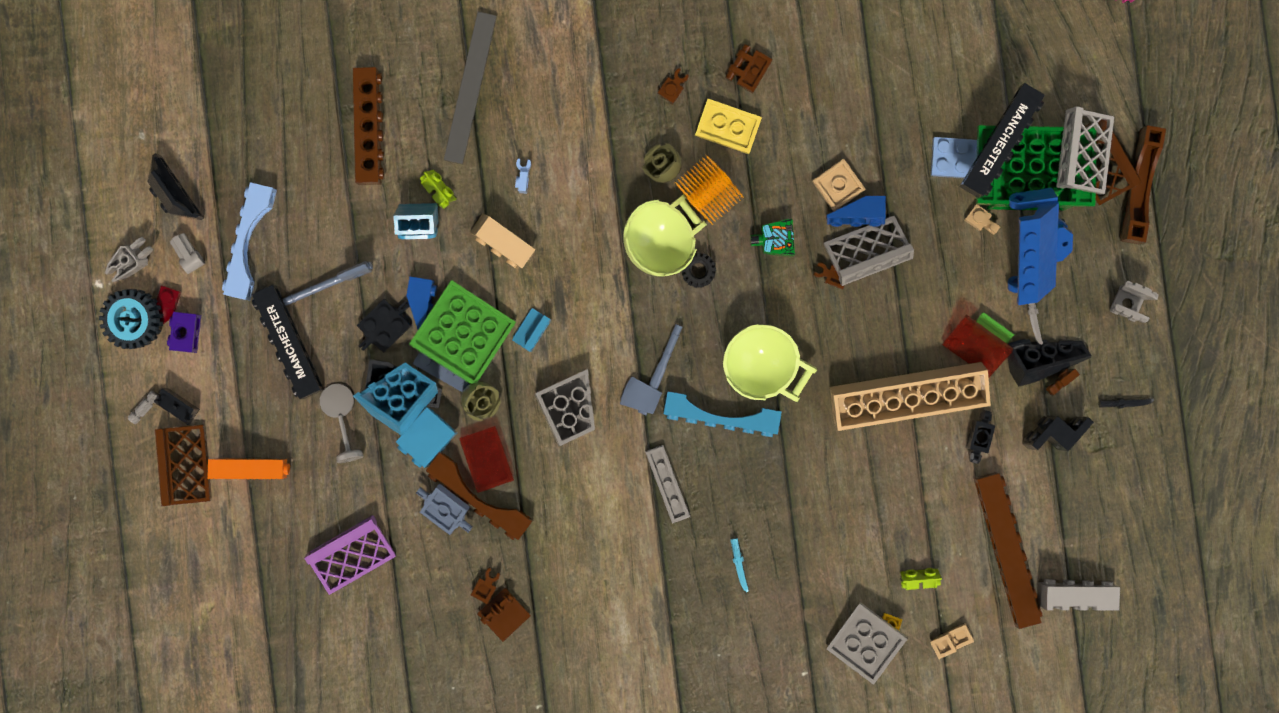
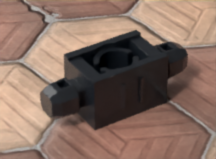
(985, 417)

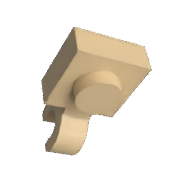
(980, 218)

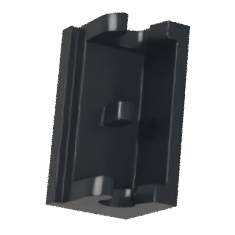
(176, 405)

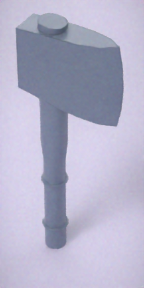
(347, 274)
(644, 396)

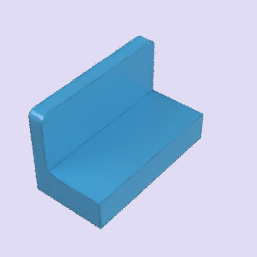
(531, 330)

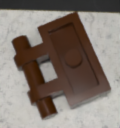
(753, 72)

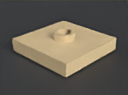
(838, 185)

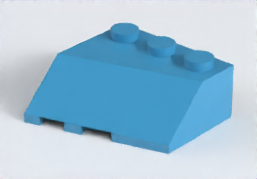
(398, 397)

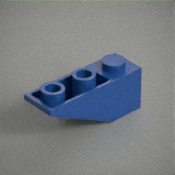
(863, 211)
(420, 298)

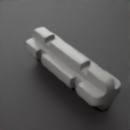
(144, 406)

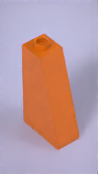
(247, 468)

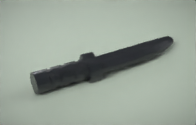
(1121, 403)

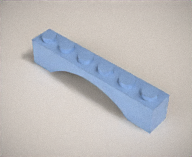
(258, 203)

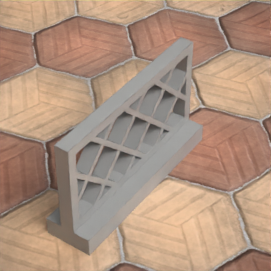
(1070, 145)
(877, 262)

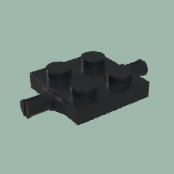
(384, 325)

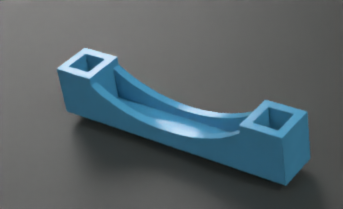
(765, 421)

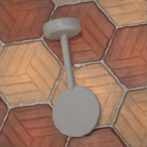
(337, 402)

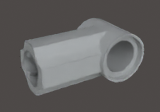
(189, 257)

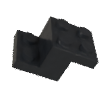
(1057, 432)

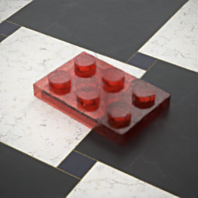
(977, 344)
(486, 459)

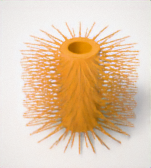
(709, 189)

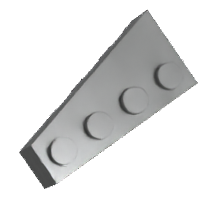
(1076, 595)

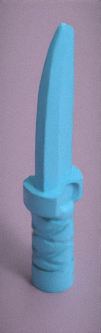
(738, 559)

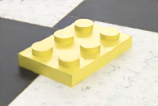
(728, 126)

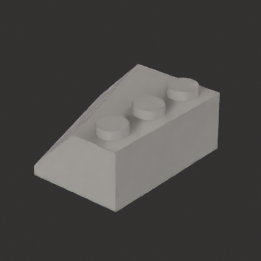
(568, 408)

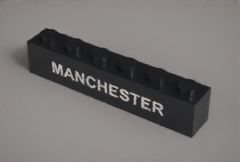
(1002, 140)
(287, 342)

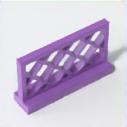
(342, 540)

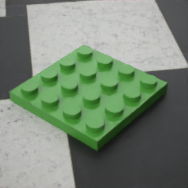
(462, 333)

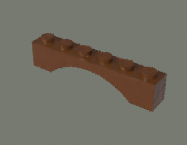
(1136, 215)
(447, 472)

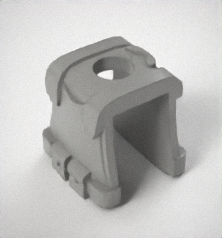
(1137, 295)

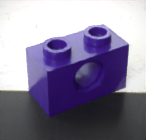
(190, 341)

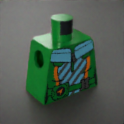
(776, 238)

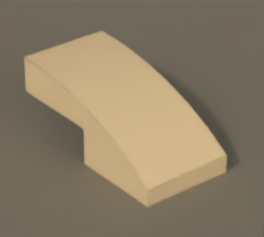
(951, 641)

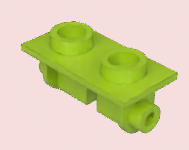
(433, 181)
(929, 578)

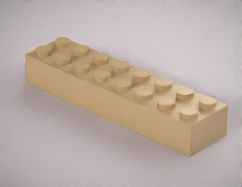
(910, 396)

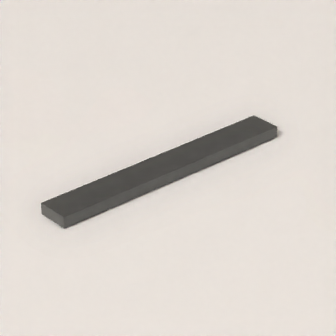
(470, 88)

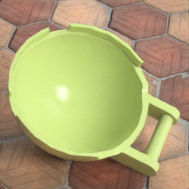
(660, 237)
(764, 363)

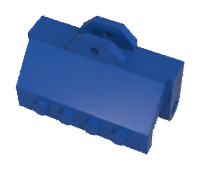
(1041, 245)

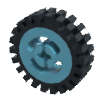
(125, 332)

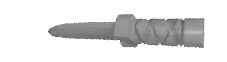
(1034, 321)

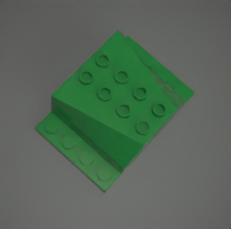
(1036, 168)

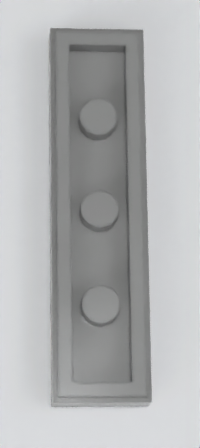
(667, 484)

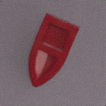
(168, 300)

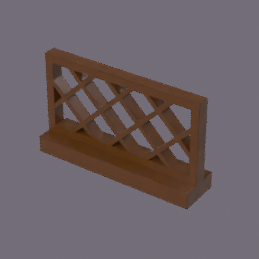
(1122, 162)
(165, 467)

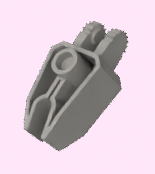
(128, 260)

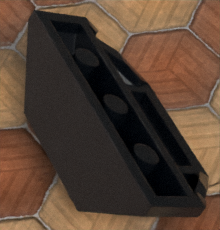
(170, 191)

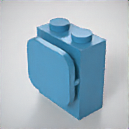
(416, 221)
(426, 438)

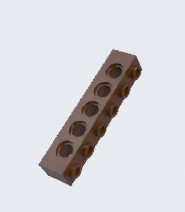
(361, 78)

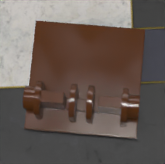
(503, 614)

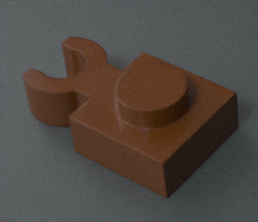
(672, 88)
(831, 276)
(1064, 379)
(484, 588)

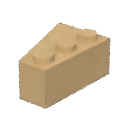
(502, 241)

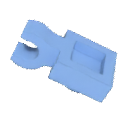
(523, 179)

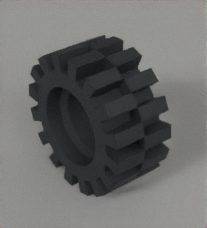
(707, 278)

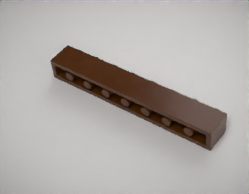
(1007, 550)

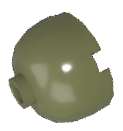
(662, 163)
(480, 400)

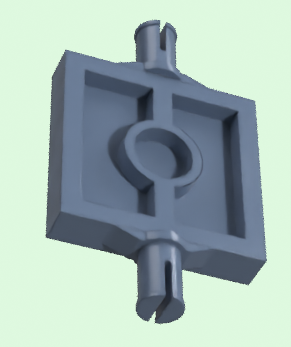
(444, 509)

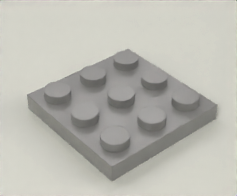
(867, 643)

